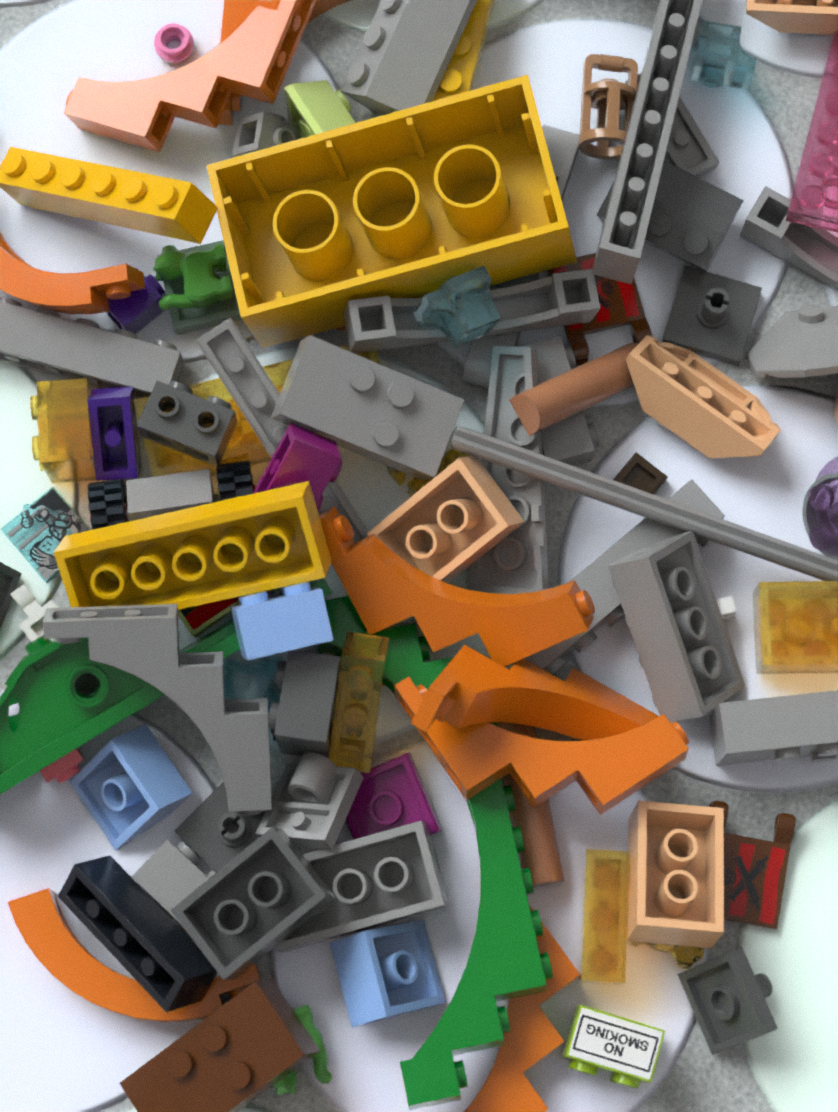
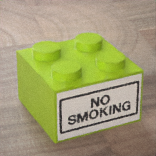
(613, 1045)

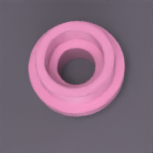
(170, 33)

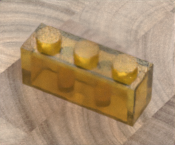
(358, 701)
(604, 917)

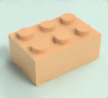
(450, 521)
(676, 874)

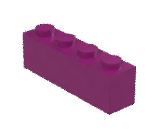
(302, 458)

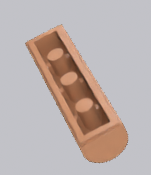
(574, 390)
(536, 827)

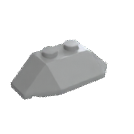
(798, 345)

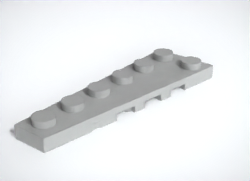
(521, 558)

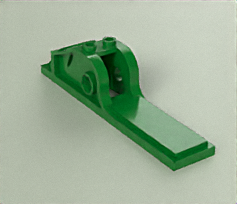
(60, 718)

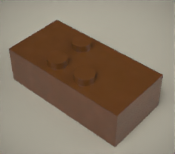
(225, 1056)

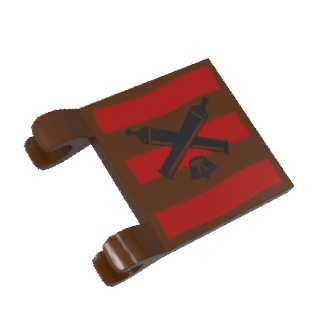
(618, 307)
(756, 873)

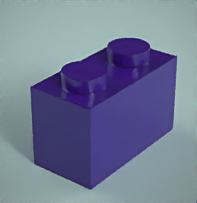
(114, 433)

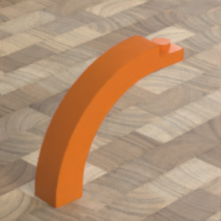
(66, 292)
(63, 955)

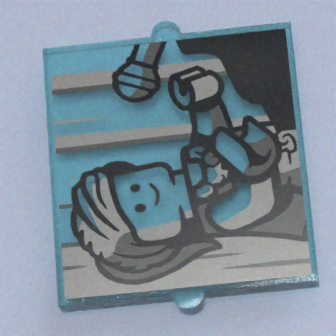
(41, 529)

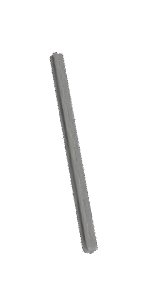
(644, 504)

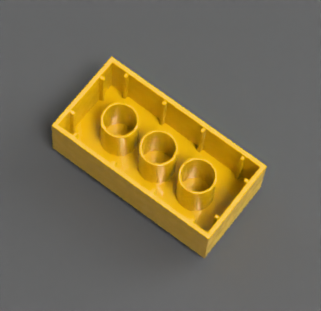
(390, 209)

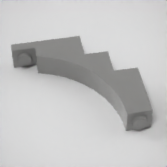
(147, 645)

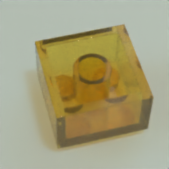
(64, 430)

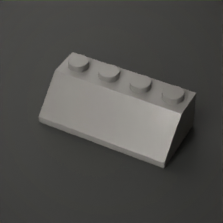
(406, 53)
(677, 627)

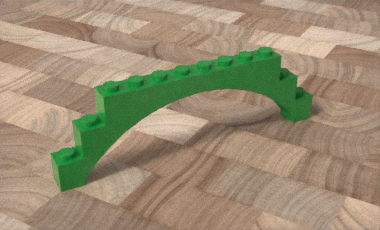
(505, 948)

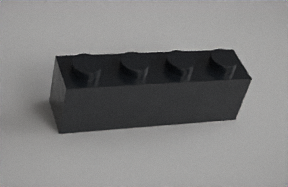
(138, 933)

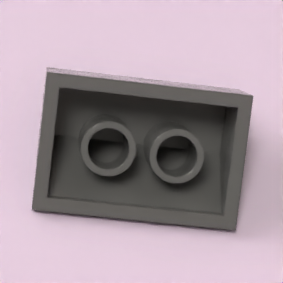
(687, 216)

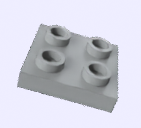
(312, 801)

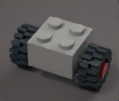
(165, 493)

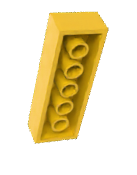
(199, 552)

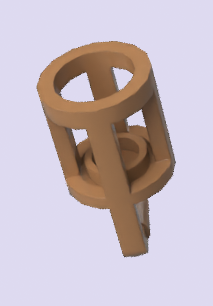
(608, 98)

